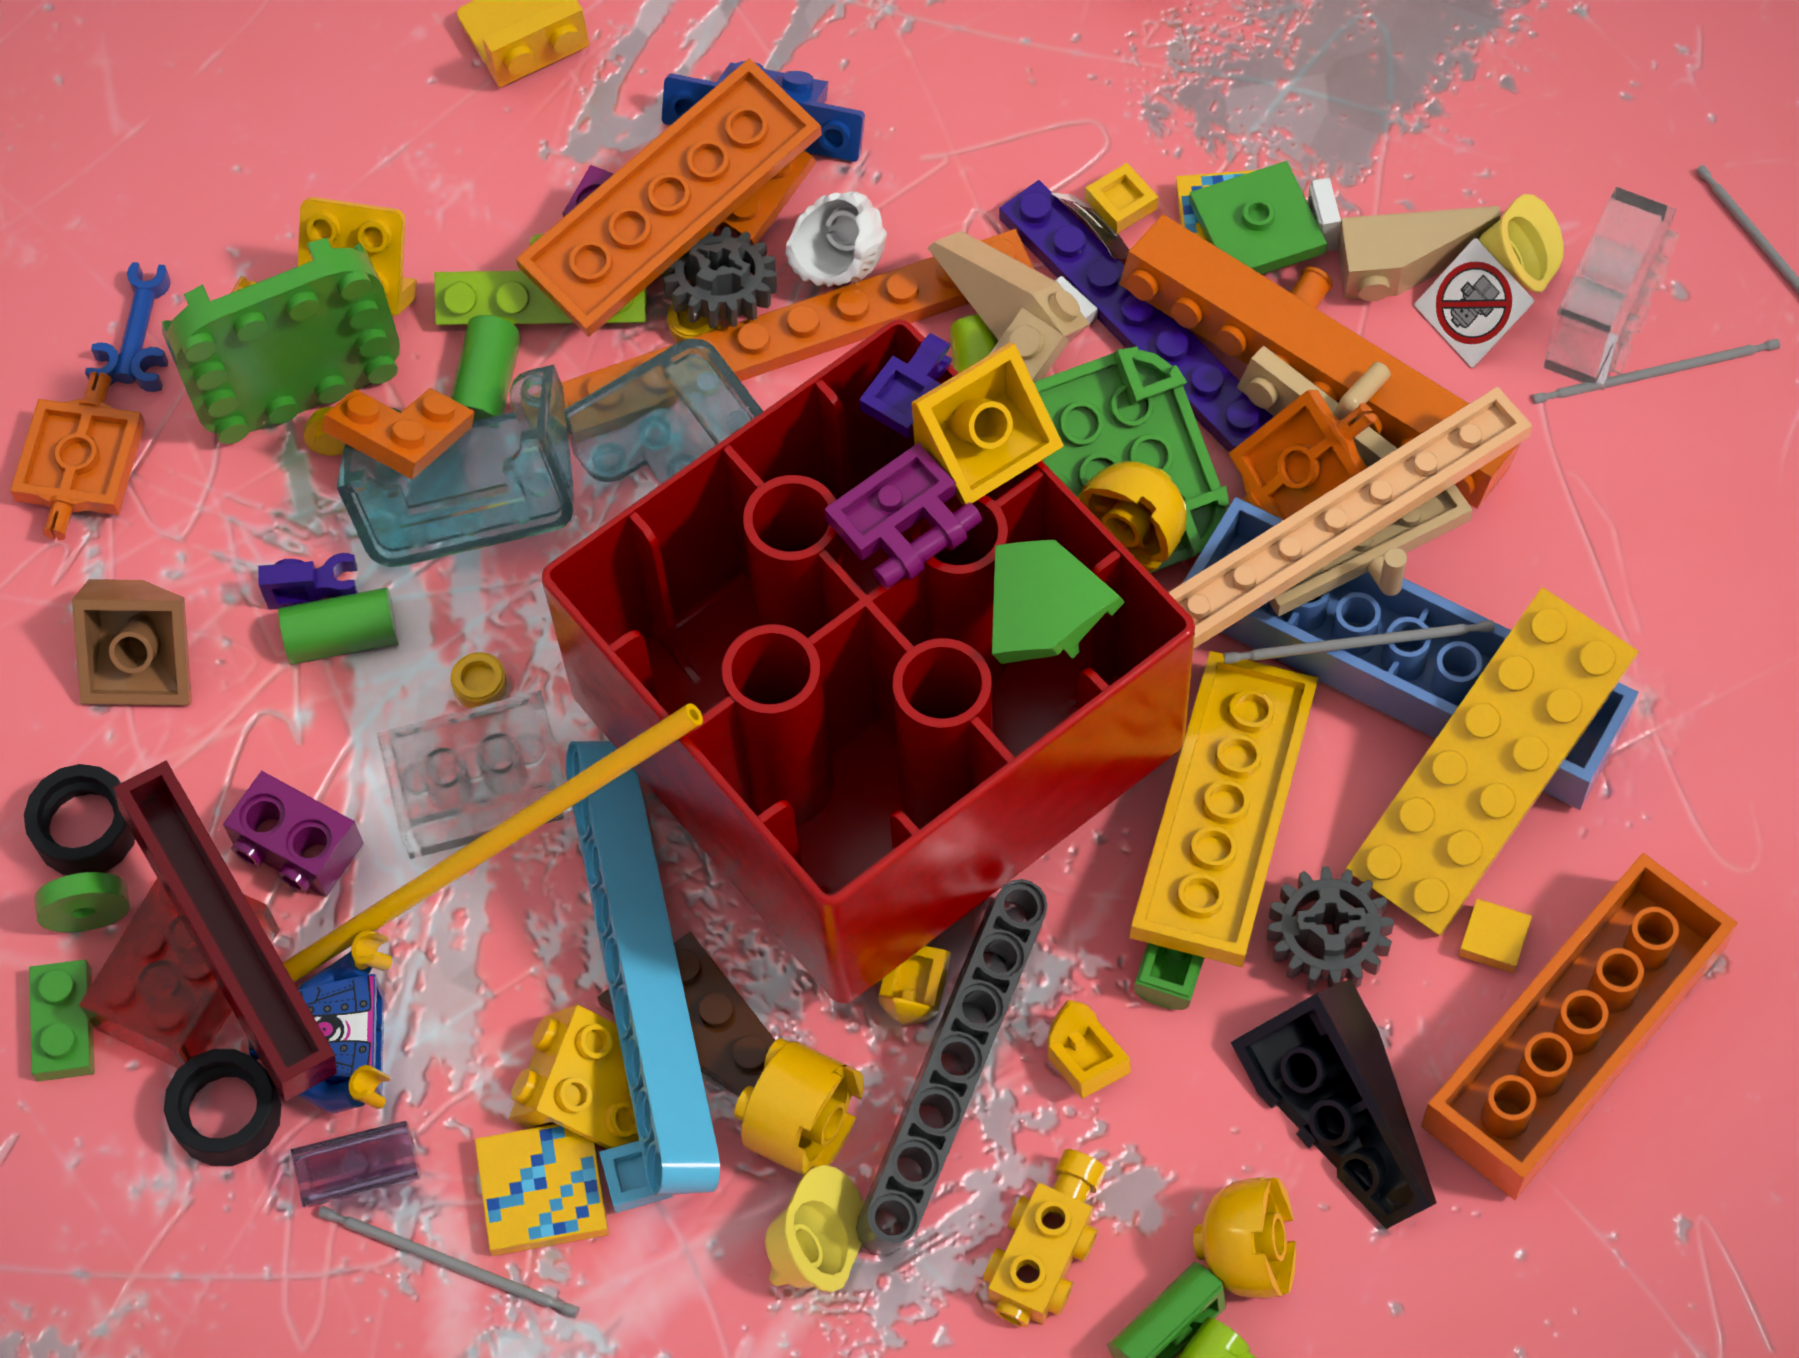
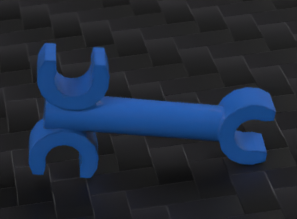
(133, 359)

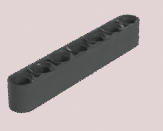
(938, 1087)

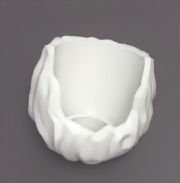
(837, 240)

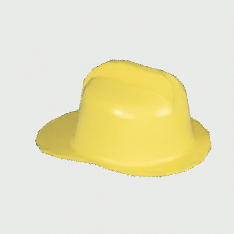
(1527, 242)
(817, 1233)

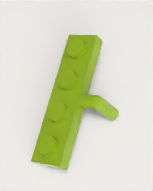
(510, 297)

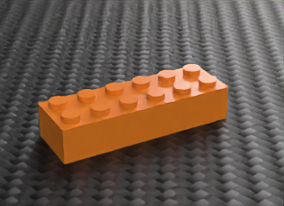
(1578, 1025)

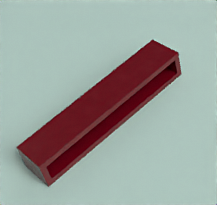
(226, 931)

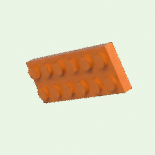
(668, 197)

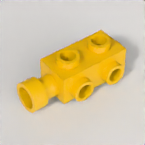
(1045, 1248)

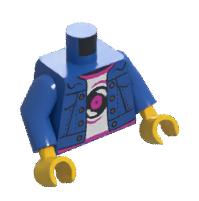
(351, 1016)

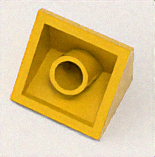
(985, 424)

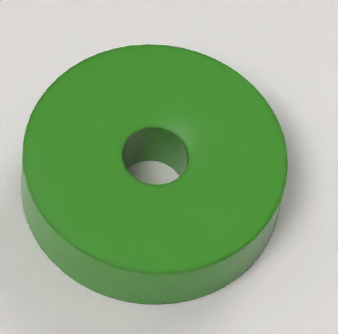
(82, 902)

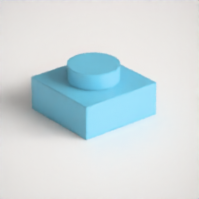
(627, 1177)

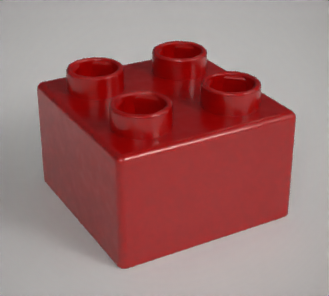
(854, 737)

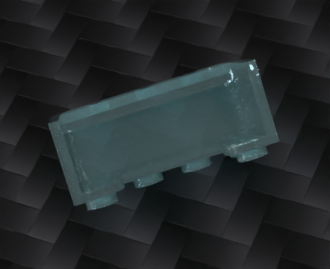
(659, 414)

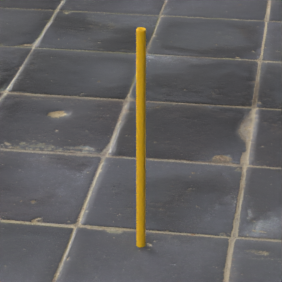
(497, 839)

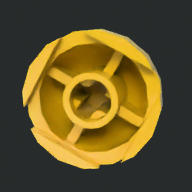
(1139, 509)
(1247, 1238)

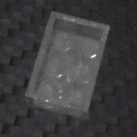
(1612, 289)
(469, 771)

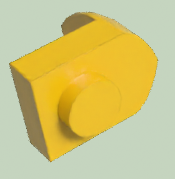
(916, 986)
(1084, 1050)

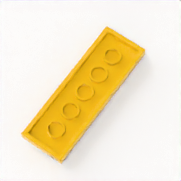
(1492, 760)
(1224, 810)

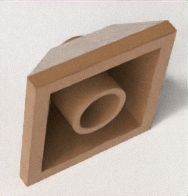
(131, 644)

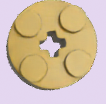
(799, 1107)

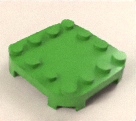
(284, 342)
(1137, 412)

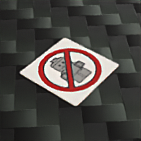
(1474, 302)

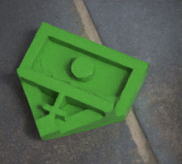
(1044, 601)

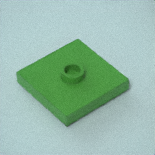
(1259, 219)

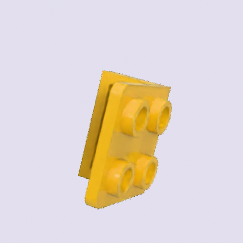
(523, 34)
(375, 227)
(577, 1079)

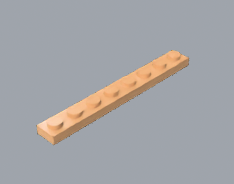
(1351, 513)

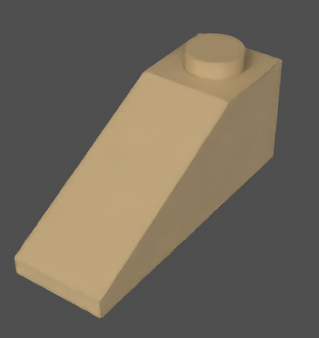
(1400, 250)
(1001, 286)

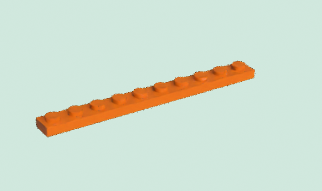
(821, 321)

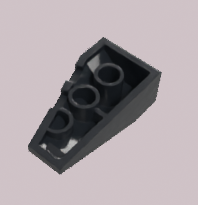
(1338, 1087)

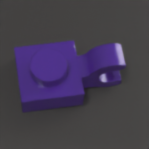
(899, 384)
(300, 582)

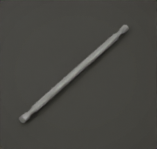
(1750, 228)
(1659, 370)
(1358, 642)
(448, 1261)

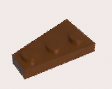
(725, 1029)

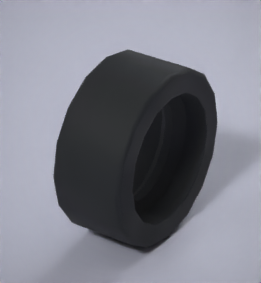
(56, 791)
(198, 1073)

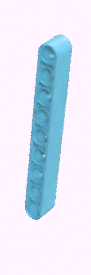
(644, 982)

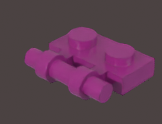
(892, 502)

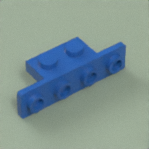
(840, 126)

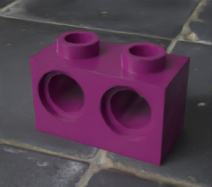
(300, 826)

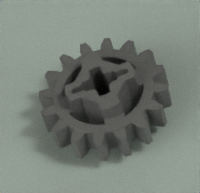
(722, 279)
(1309, 933)

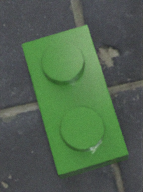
(59, 1028)

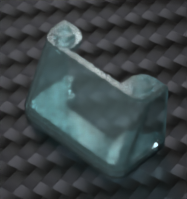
(486, 489)

